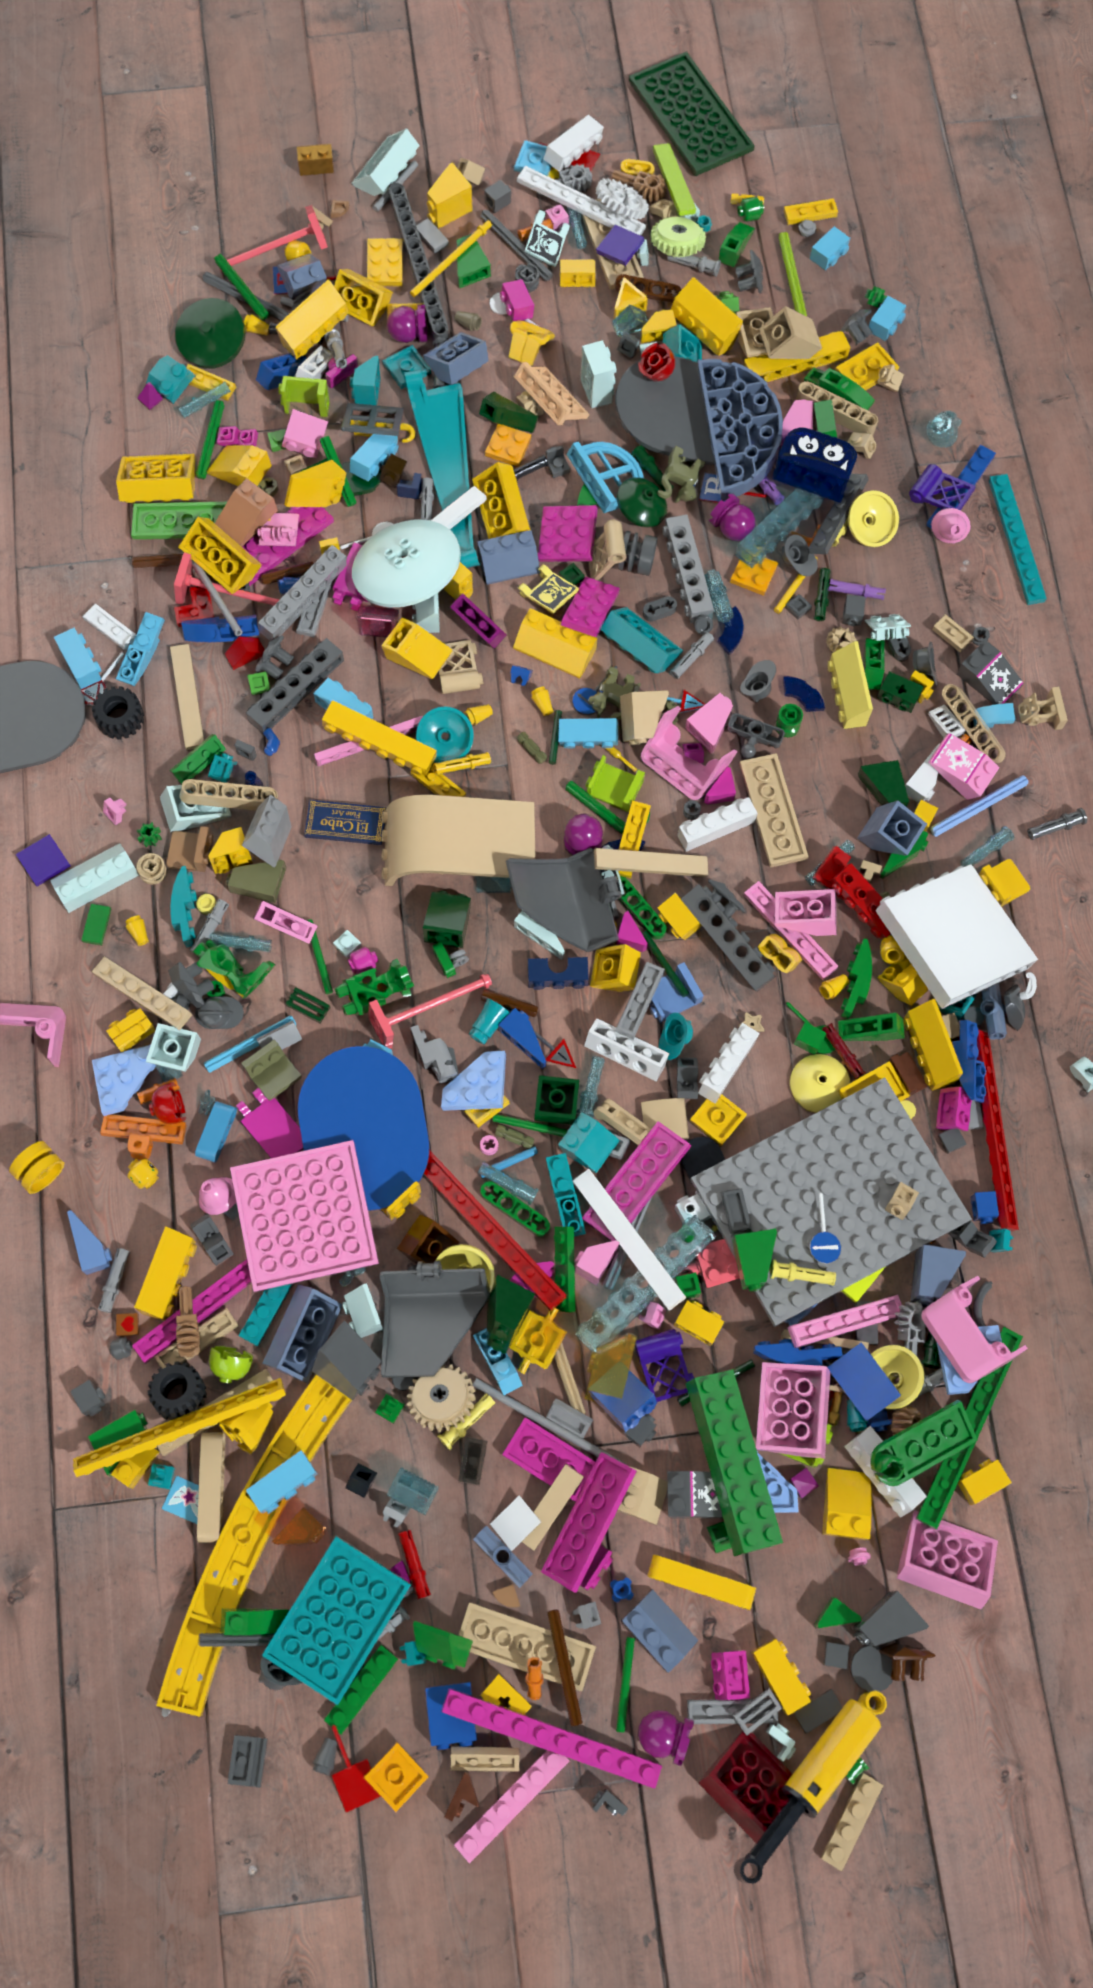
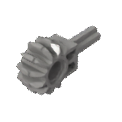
(575, 177)
(909, 1331)

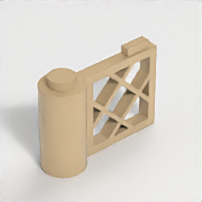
(613, 549)
(459, 678)

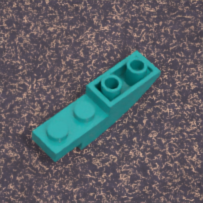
(181, 904)
(564, 1193)

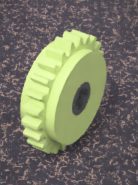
(678, 237)

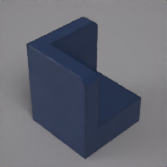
(410, 488)

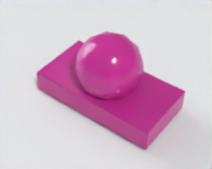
(337, 374)

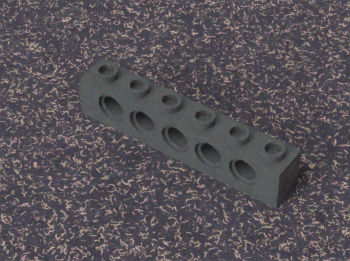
(294, 695)
(693, 902)

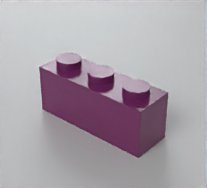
(478, 621)

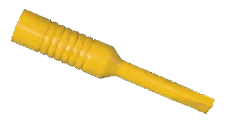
(617, 754)

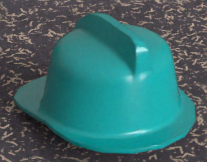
(675, 1035)

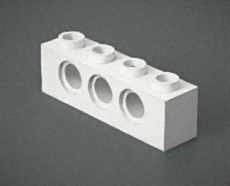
(626, 1051)

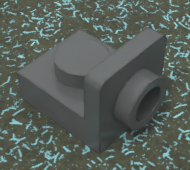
(556, 461)
(614, 1804)

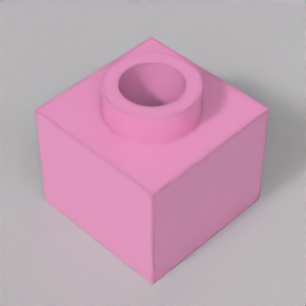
(557, 216)

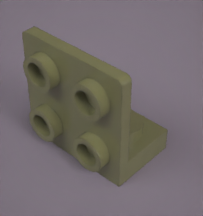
(271, 1070)

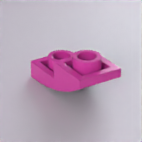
(233, 436)

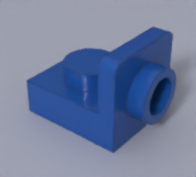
(879, 1421)

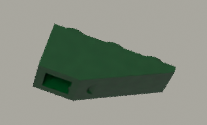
(507, 413)

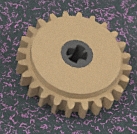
(442, 1412)

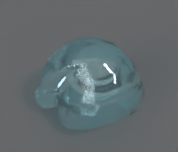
(943, 429)

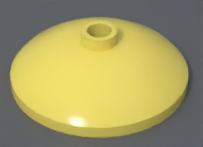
(882, 518)
(807, 1087)
(467, 1257)
(901, 1364)

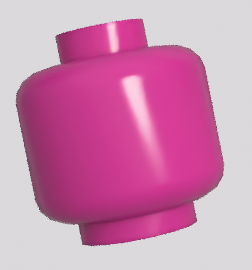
(362, 960)

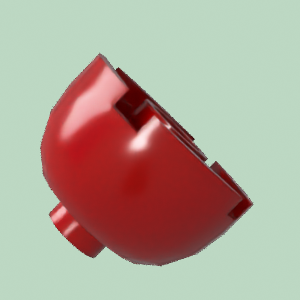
(657, 362)
(167, 1104)

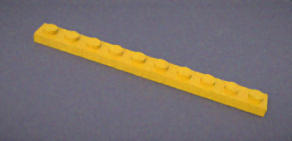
(178, 1427)

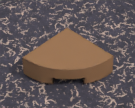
(339, 208)
(507, 1596)

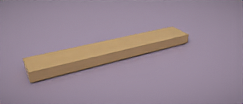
(187, 696)
(650, 862)

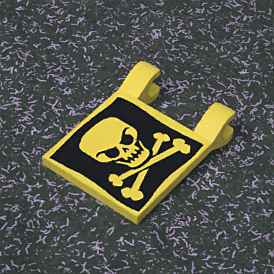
(551, 592)

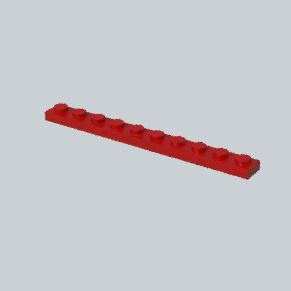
(996, 1139)
(493, 1233)

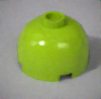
(229, 1363)

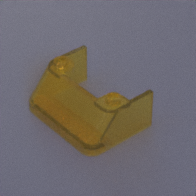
(610, 1367)

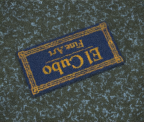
(344, 822)

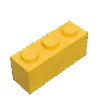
(782, 1676)

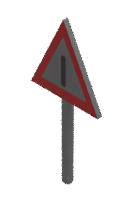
(560, 1054)

